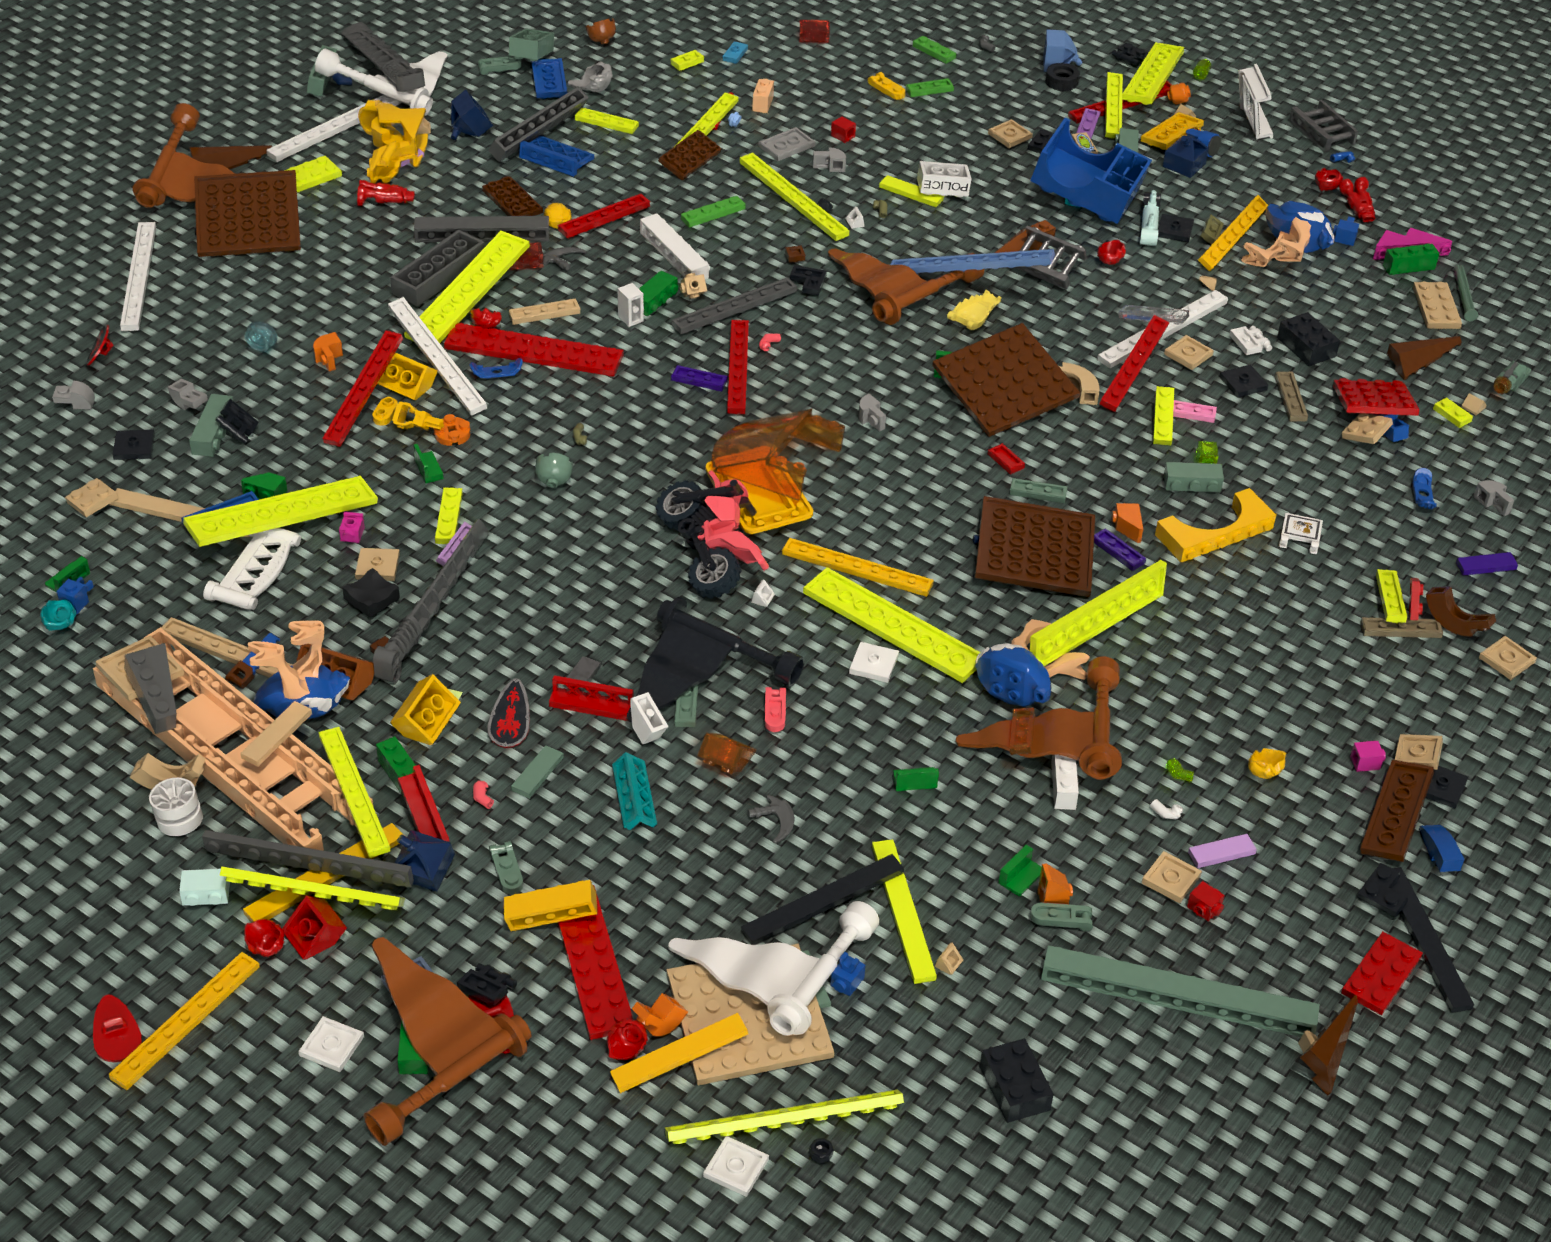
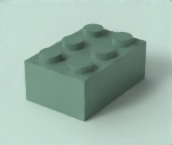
(531, 44)

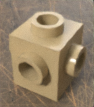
(693, 285)

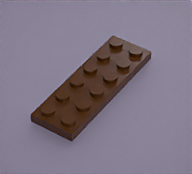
(1397, 810)

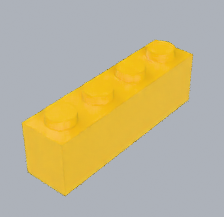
(550, 905)

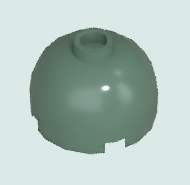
(553, 469)

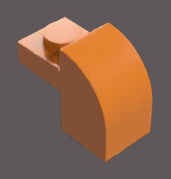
(326, 349)
(662, 1016)

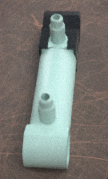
(1150, 218)

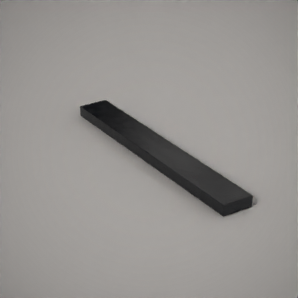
(822, 899)
(1432, 948)

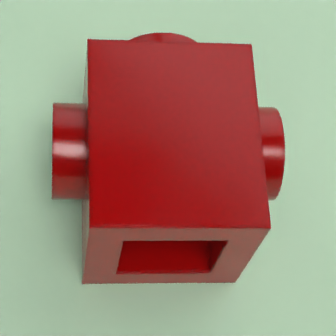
(1206, 901)

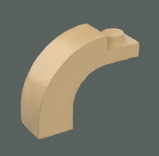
(1084, 382)
(151, 771)

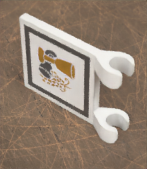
(1301, 529)

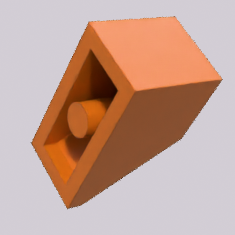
(1128, 520)
(1053, 886)

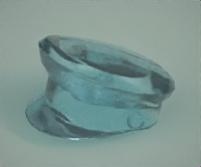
(260, 336)

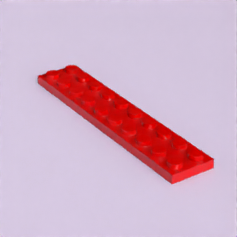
(534, 349)

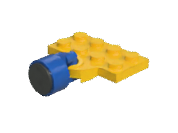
(1175, 127)

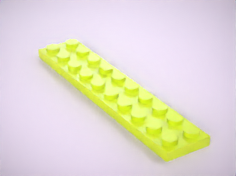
(472, 284)
(279, 511)
(1099, 614)
(893, 624)

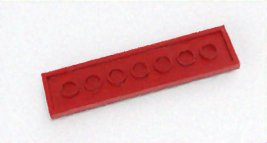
(595, 973)

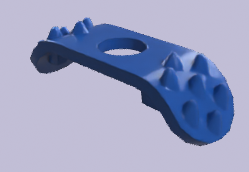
(487, 372)
(1422, 482)

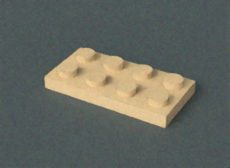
(1437, 305)

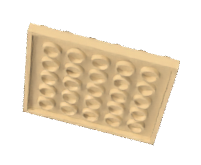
(762, 1047)

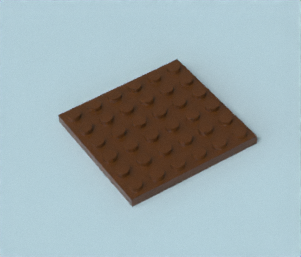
(247, 213)
(1005, 379)
(1035, 546)

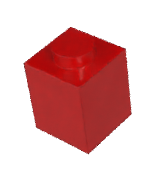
(843, 129)

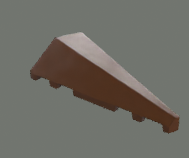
(228, 155)
(1415, 354)
(1327, 1050)

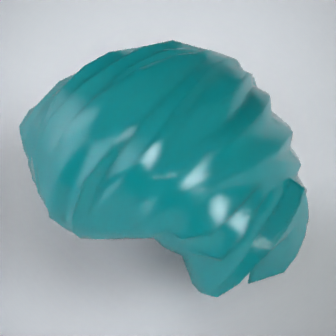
(57, 614)

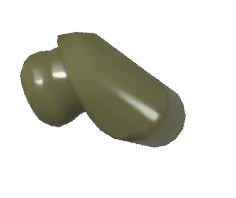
(882, 206)
(577, 432)

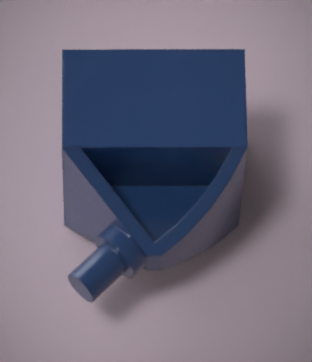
(468, 116)
(1186, 156)
(427, 857)

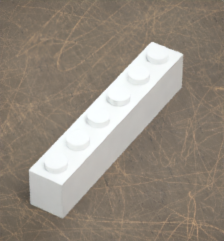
(673, 247)

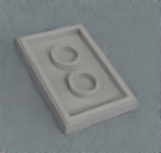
(786, 144)

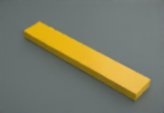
(679, 1052)

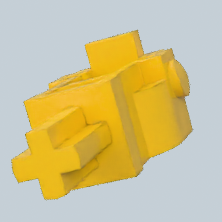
(422, 419)

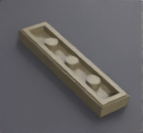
(1291, 396)
(1412, 628)

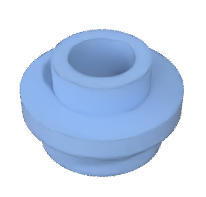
(734, 119)

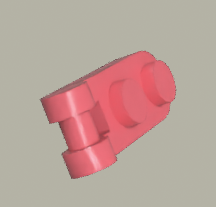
(775, 709)

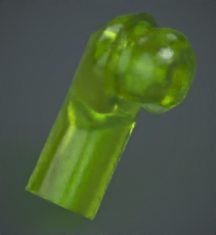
(1177, 770)

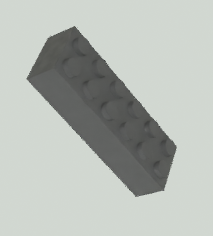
(435, 268)

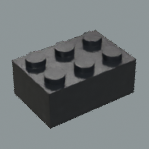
(1308, 339)
(1016, 1080)

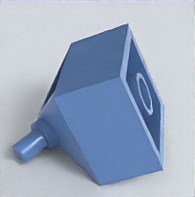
(1059, 49)

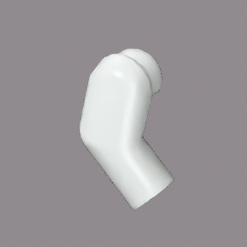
(1168, 813)

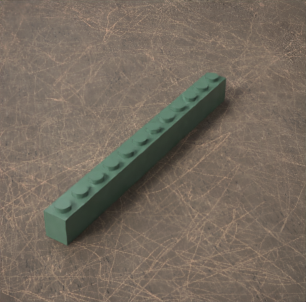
(1180, 991)

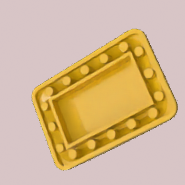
(771, 508)

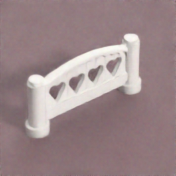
(229, 590)

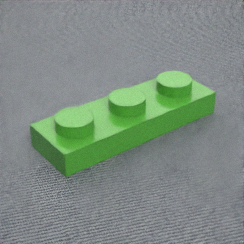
(934, 49)

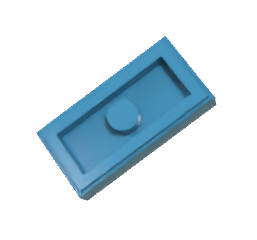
(735, 52)

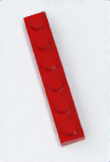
(603, 215)

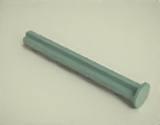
(1470, 312)

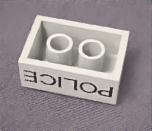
(943, 179)

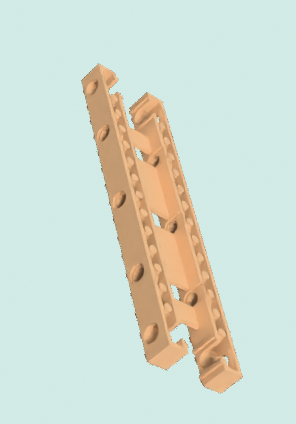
(218, 714)

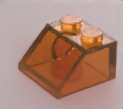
(725, 752)

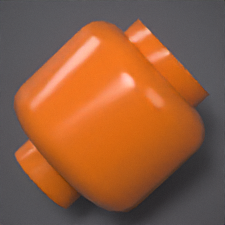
(1179, 93)

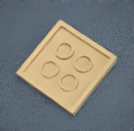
(113, 667)

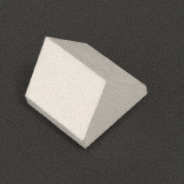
(855, 218)
(763, 594)

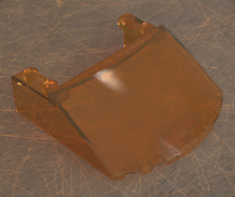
(752, 450)

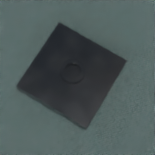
(1175, 227)
(1243, 380)
(133, 444)
(1446, 787)

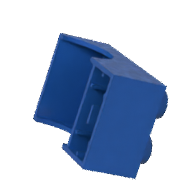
(1090, 180)

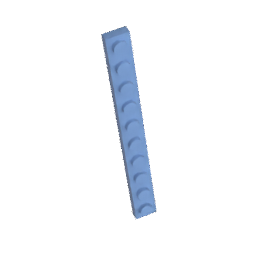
(978, 261)

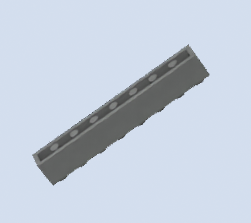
(538, 124)
(481, 227)

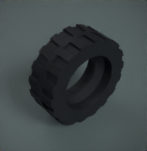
(1062, 76)

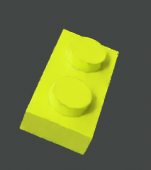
(687, 60)
(1452, 412)

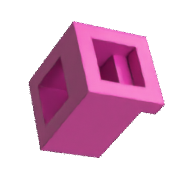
(352, 527)

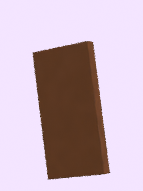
(690, 155)
(511, 198)

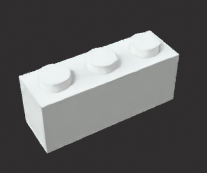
(1064, 782)

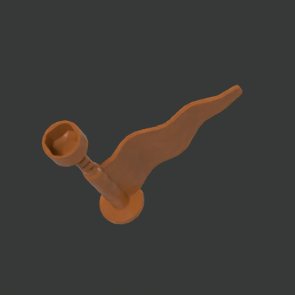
(175, 171)
(894, 284)
(1067, 731)
(443, 1030)

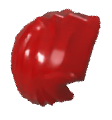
(1328, 179)
(1111, 252)
(485, 318)
(264, 937)
(626, 1039)

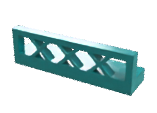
(630, 790)

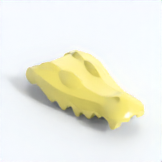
(975, 310)

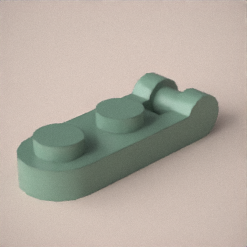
(498, 64)
(507, 868)
(1062, 915)

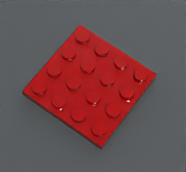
(1375, 397)

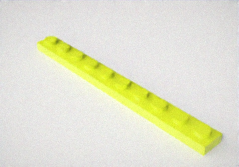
(794, 196)
(774, 1118)

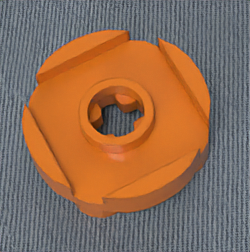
(458, 429)

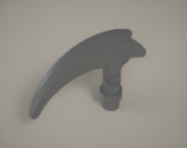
(554, 254)
(782, 810)

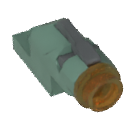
(1511, 377)

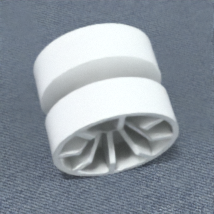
(176, 806)

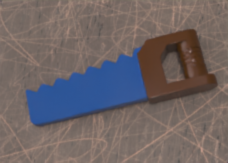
(245, 667)

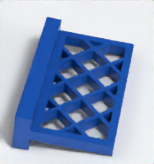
(554, 155)

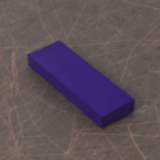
(699, 378)
(1119, 549)
(1486, 563)

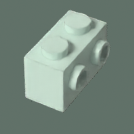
(203, 887)

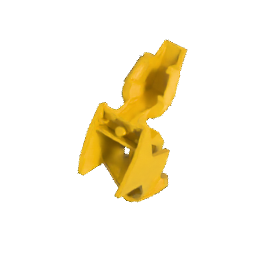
(391, 144)

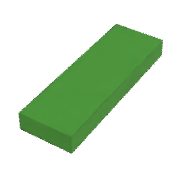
(929, 87)

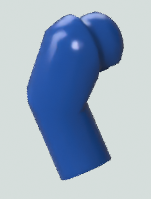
(1349, 156)

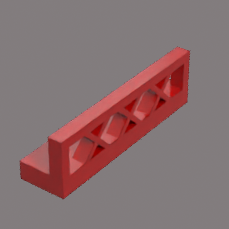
(590, 702)
(422, 805)

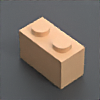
(763, 95)

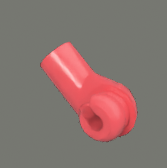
(767, 339)
(479, 792)

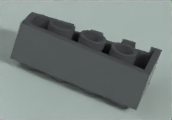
(152, 683)

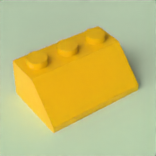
(407, 377)
(425, 711)

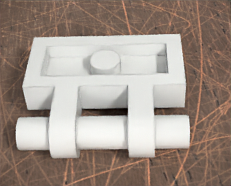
(1250, 340)

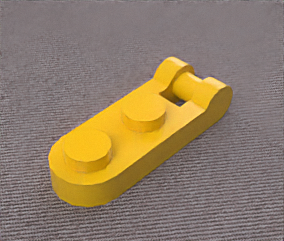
(887, 86)

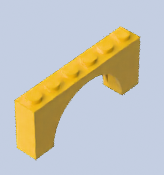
(1190, 542)

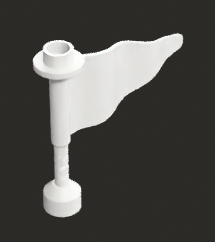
(329, 63)
(777, 971)

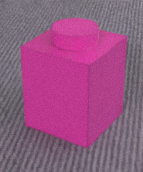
(1367, 756)

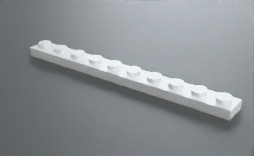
(320, 132)
(138, 276)
(1197, 310)
(437, 356)

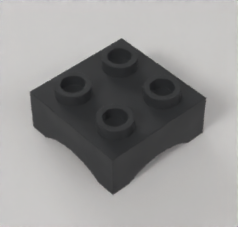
(371, 593)

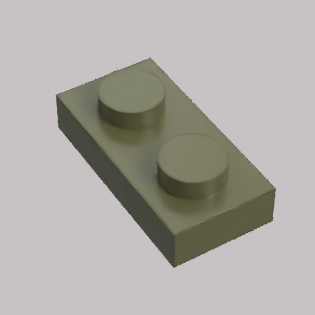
(1211, 229)

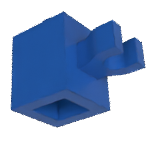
(1346, 231)
(75, 592)
(847, 974)

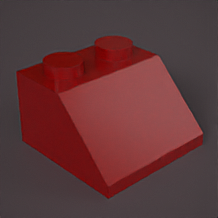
(313, 927)

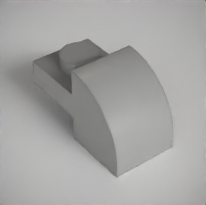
(832, 159)
(78, 394)
(185, 394)
(870, 412)
(1494, 494)

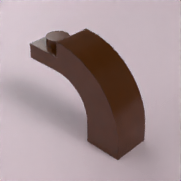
(1451, 617)

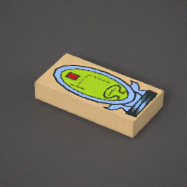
(1084, 142)

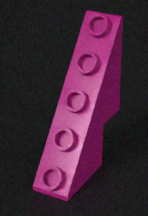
(1412, 238)

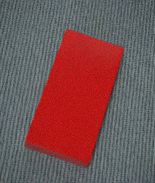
(1006, 458)

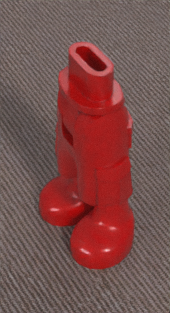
(383, 193)
(1358, 198)

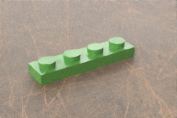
(713, 211)

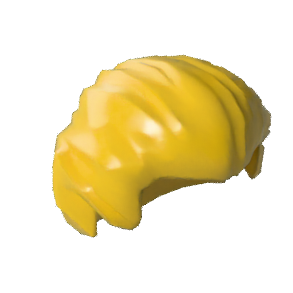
(557, 214)
(1267, 763)

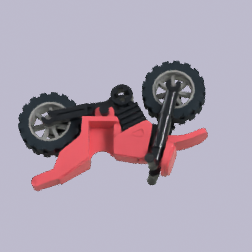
(712, 527)

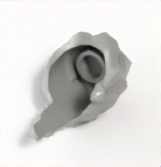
(595, 78)

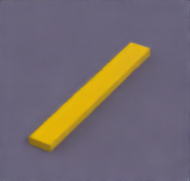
(1233, 233)
(858, 567)
(279, 901)
(183, 1021)

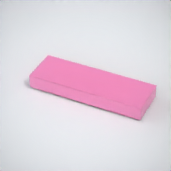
(1194, 411)

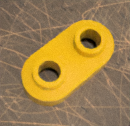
(384, 411)

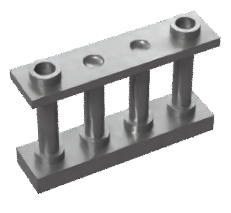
(1319, 135)
(1046, 272)

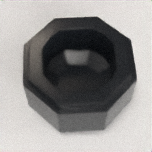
(825, 204)
(821, 1150)

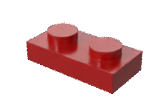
(1415, 607)

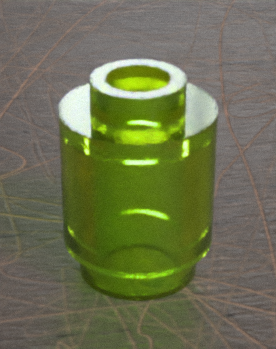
(1202, 69)

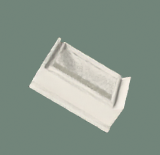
(1252, 91)

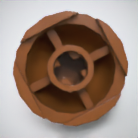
(602, 31)

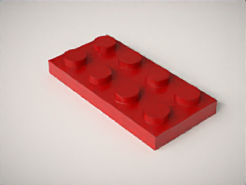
(1382, 973)

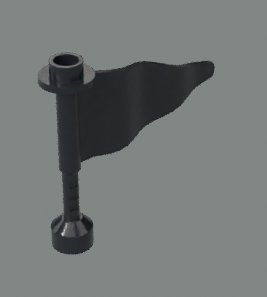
(694, 651)

